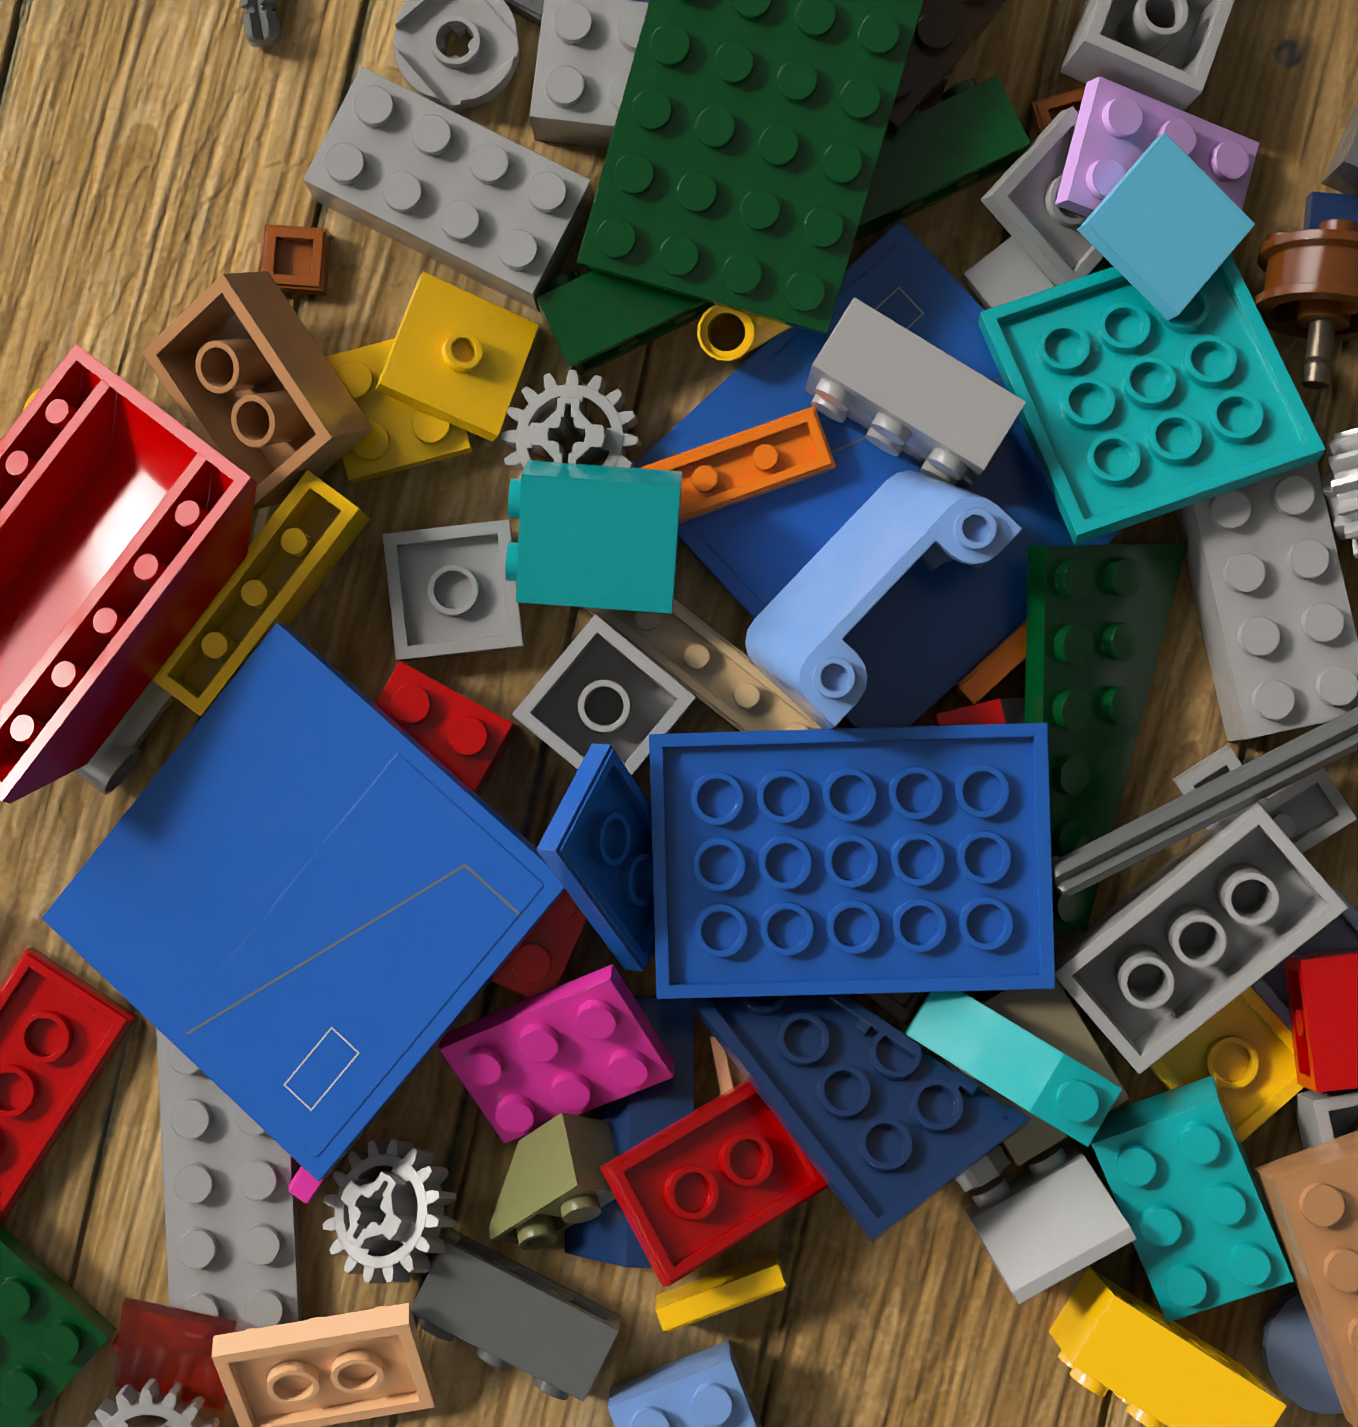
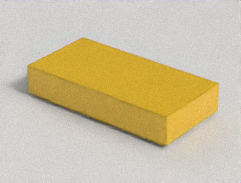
(720, 1292)

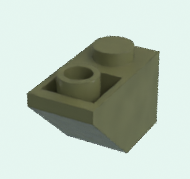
(554, 1181)

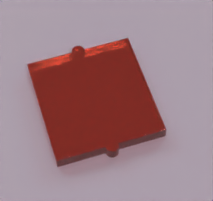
(170, 1347)

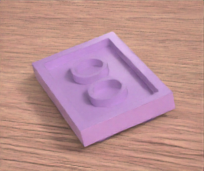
(1119, 126)

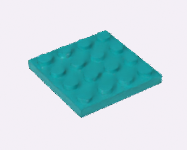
(1145, 408)

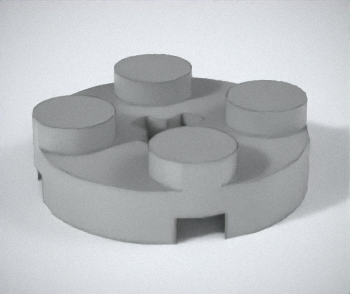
(456, 80)

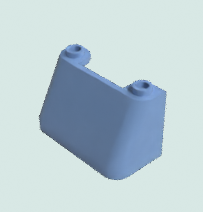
(905, 520)

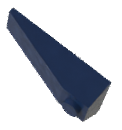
(635, 1119)

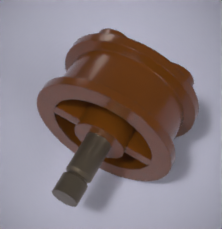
(1312, 291)

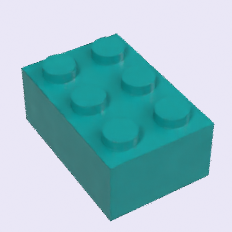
(1190, 1199)

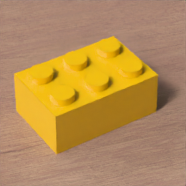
(1156, 1364)

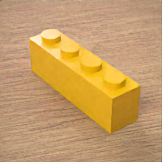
(268, 587)

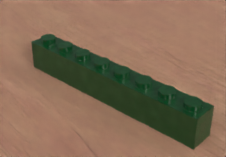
(927, 161)

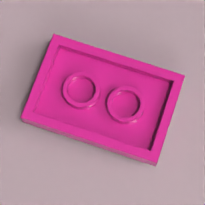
(558, 1054)

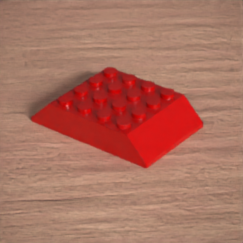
(107, 561)

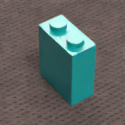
(595, 536)

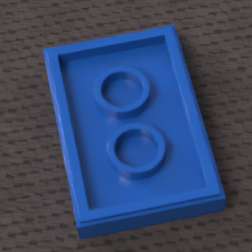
(604, 854)

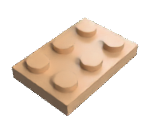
(325, 1369)

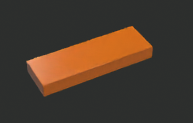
(750, 463)

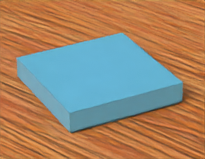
(1166, 227)

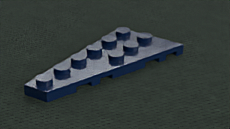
(860, 1099)

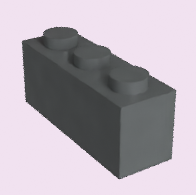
(516, 1317)

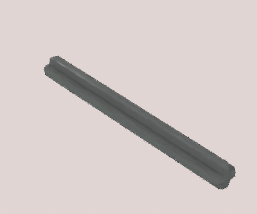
(1206, 805)

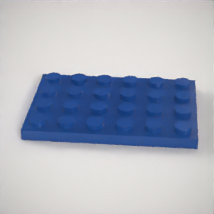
(852, 861)

